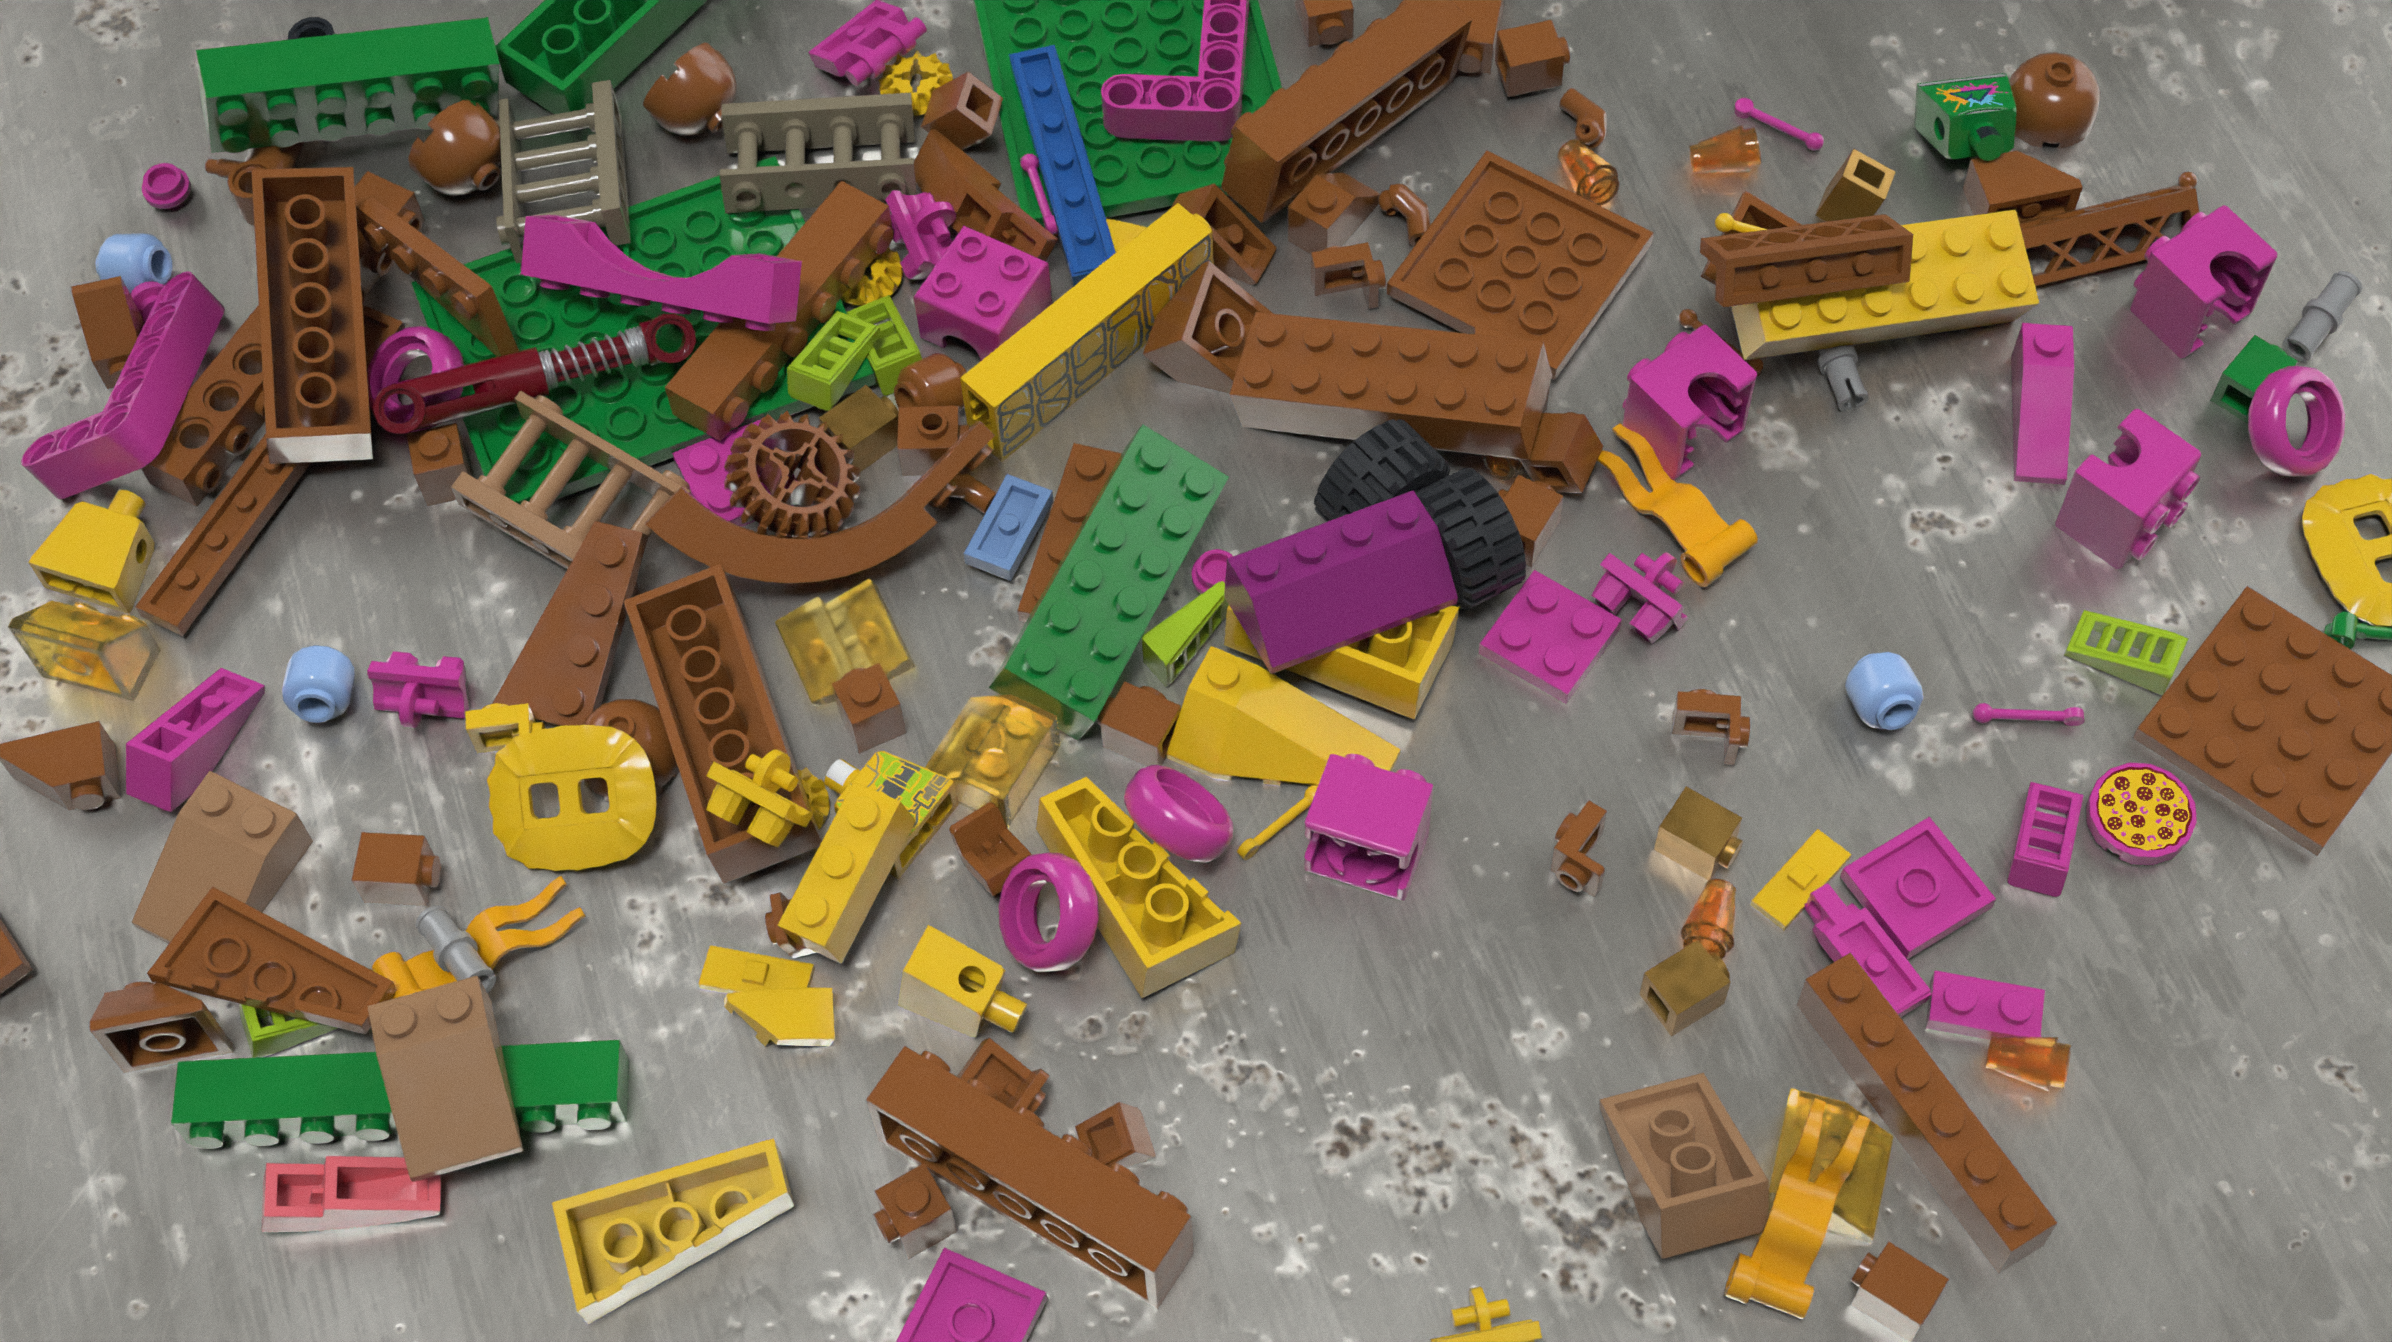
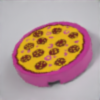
(2141, 813)

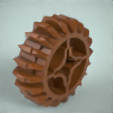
(824, 497)

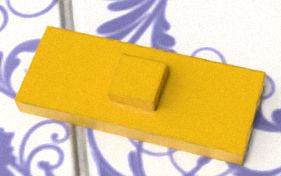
(1803, 873)
(739, 971)

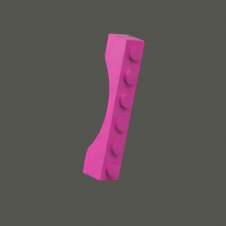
(580, 254)

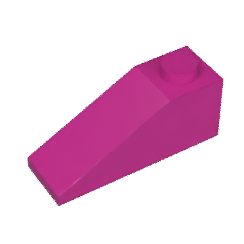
(2042, 402)
(189, 739)

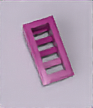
(2037, 868)

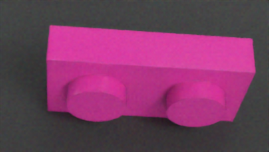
(1983, 1007)

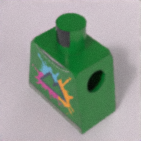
(1967, 116)

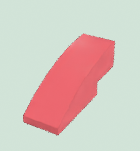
(344, 1194)

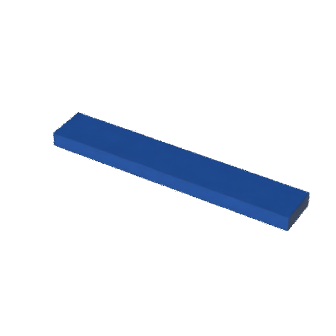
(1062, 160)

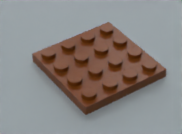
(1520, 260)
(2277, 720)

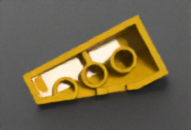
(1261, 727)

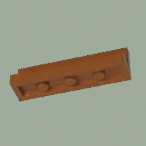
(2104, 216)
(1809, 259)

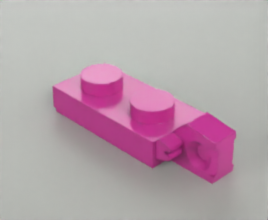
(1853, 930)

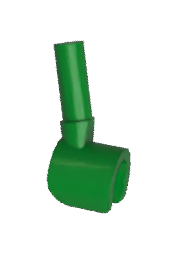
(2346, 629)

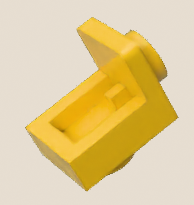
(498, 724)

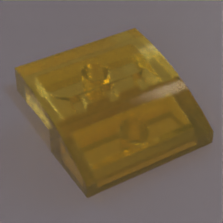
(840, 637)

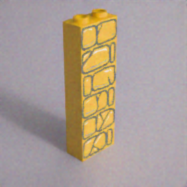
(1084, 332)

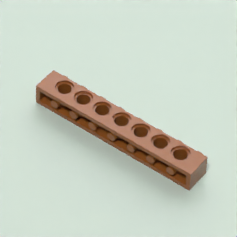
(228, 398)

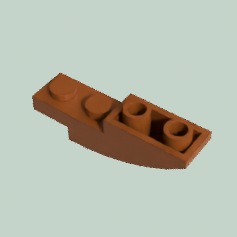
(976, 197)

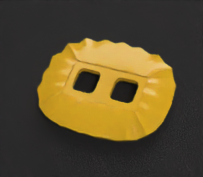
(2342, 554)
(566, 758)

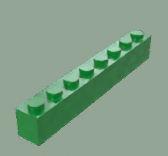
(347, 1096)

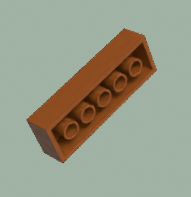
(1343, 104)
(311, 315)
(1353, 375)
(715, 709)
(1033, 1175)

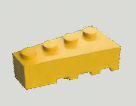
(1384, 669)
(1146, 906)
(661, 1223)

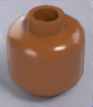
(930, 383)

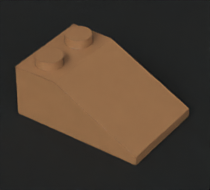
(221, 841)
(445, 1078)
(1686, 1165)

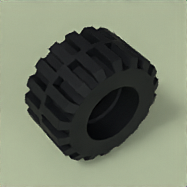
(1378, 468)
(1476, 535)

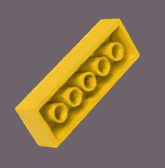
(1960, 278)

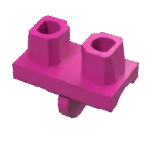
(923, 228)
(1658, 608)
(418, 690)

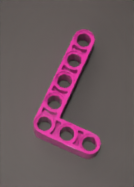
(1186, 105)
(142, 401)

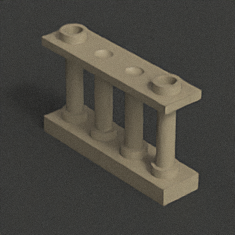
(816, 124)
(605, 179)

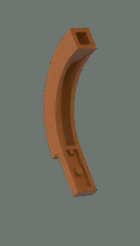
(766, 558)

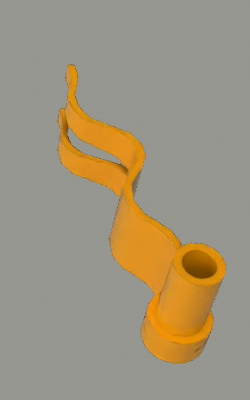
(1683, 508)
(424, 973)
(1795, 1224)

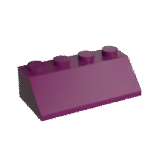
(1340, 581)

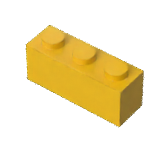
(847, 872)

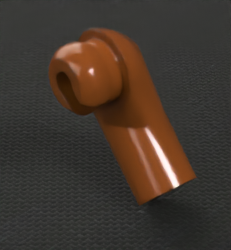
(1590, 118)
(1415, 210)
(970, 491)

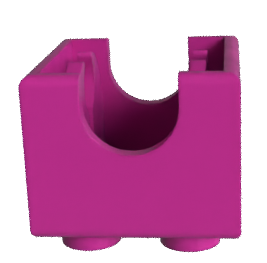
(2203, 269)
(981, 293)
(1687, 388)
(2123, 503)
(1368, 825)

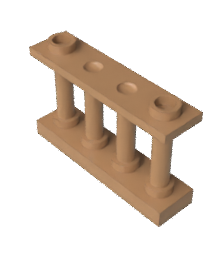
(529, 519)

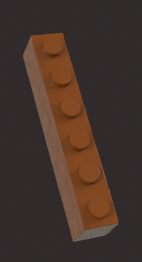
(742, 362)
(1925, 1113)

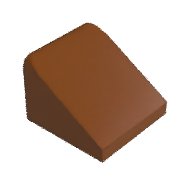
(1117, 1136)

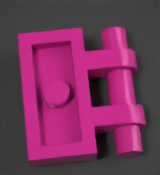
(868, 42)

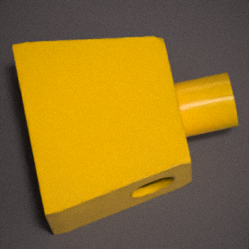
(98, 553)
(957, 986)

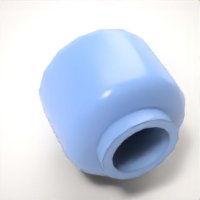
(135, 259)
(318, 683)
(1884, 691)

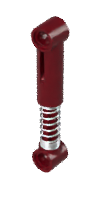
(534, 373)

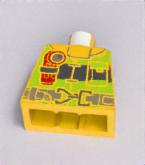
(922, 792)

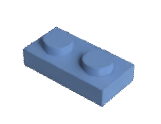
(1008, 527)

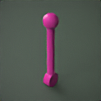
(1745, 108)
(1030, 164)
(2071, 716)

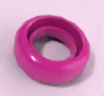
(397, 353)
(2324, 424)
(1178, 813)
(1019, 912)

